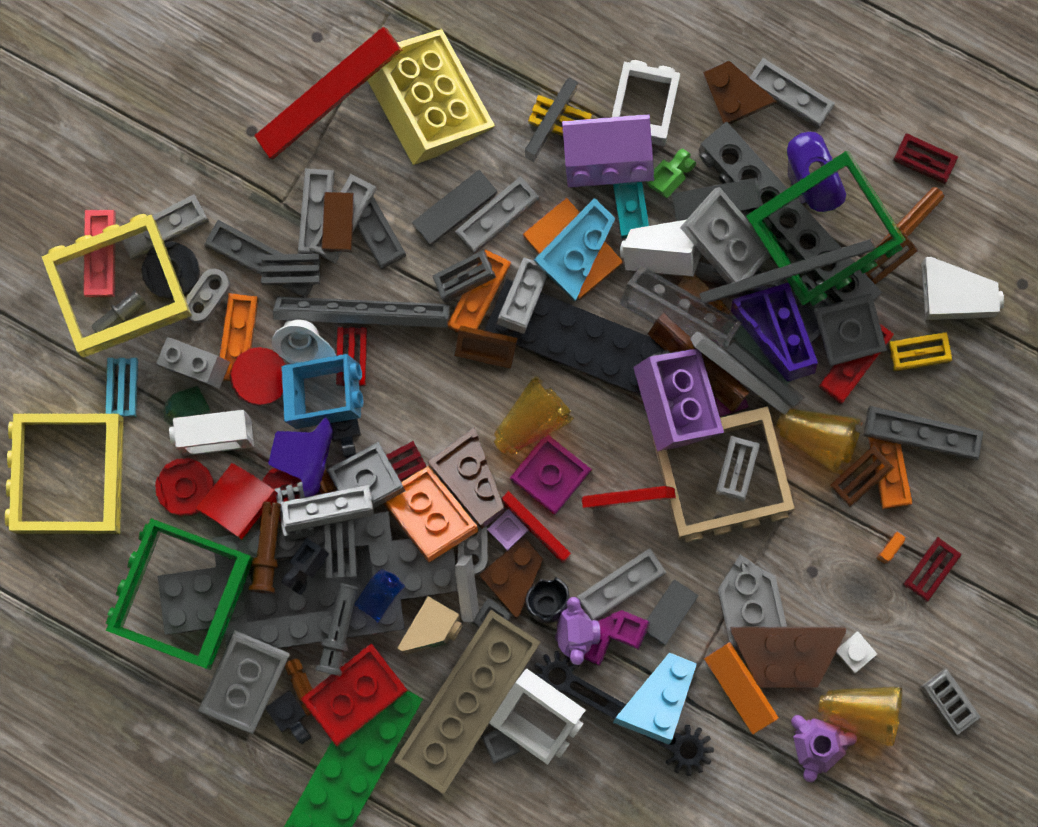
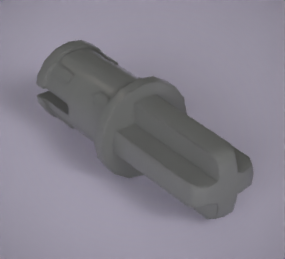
(120, 312)

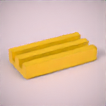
(533, 120)
(895, 356)

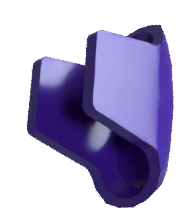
(801, 153)
(303, 455)

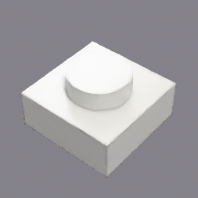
(855, 652)

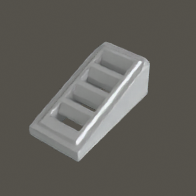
(935, 681)

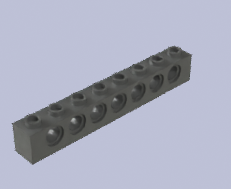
(727, 141)

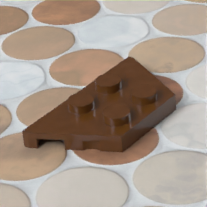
(788, 654)

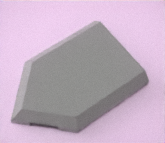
(750, 598)

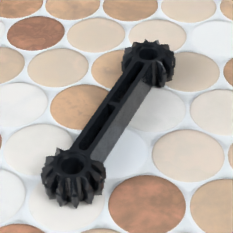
(615, 706)

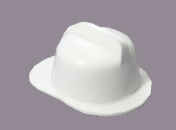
(300, 342)

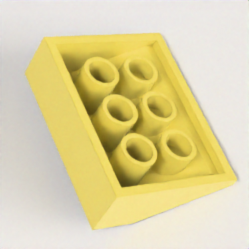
(429, 98)

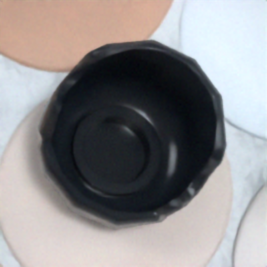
(547, 600)

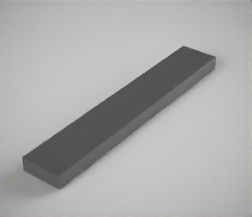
(787, 271)
(361, 311)

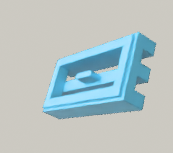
(122, 362)

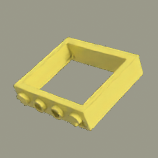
(131, 328)
(113, 474)

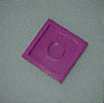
(550, 474)

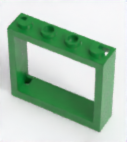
(842, 278)
(138, 564)

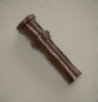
(264, 563)

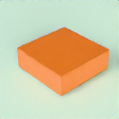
(891, 548)

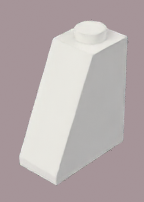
(660, 249)
(957, 292)

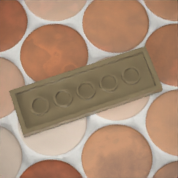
(467, 702)

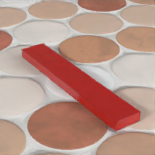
(328, 92)

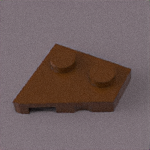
(736, 93)
(513, 575)

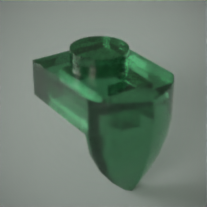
(185, 404)

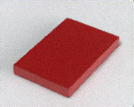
(356, 697)

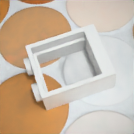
(660, 74)
(212, 432)
(526, 733)

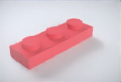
(99, 264)

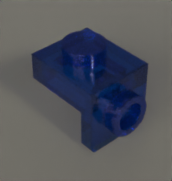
(379, 594)

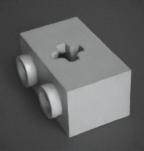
(193, 362)

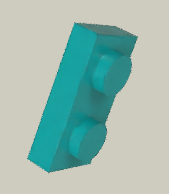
(630, 206)

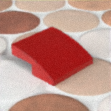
(236, 501)

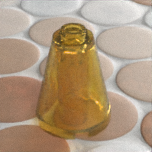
(531, 418)
(821, 435)
(865, 711)

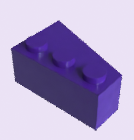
(778, 330)

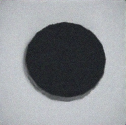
(184, 264)

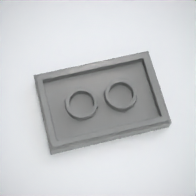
(725, 237)
(243, 682)

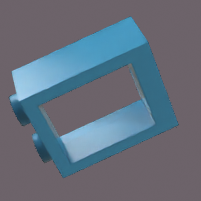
(294, 390)

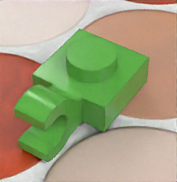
(670, 175)

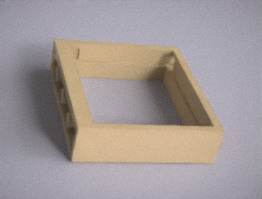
(749, 518)

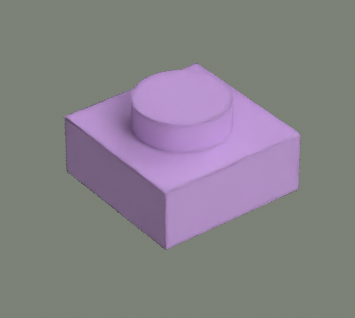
(507, 529)

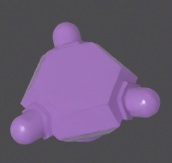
(576, 631)
(819, 745)

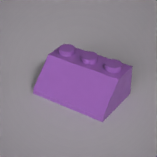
(608, 150)
(678, 399)

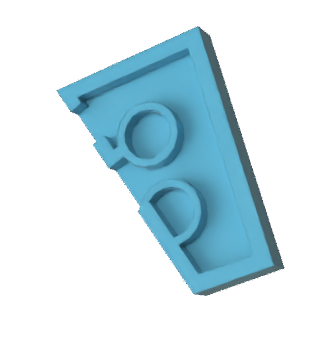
(574, 249)
(660, 700)

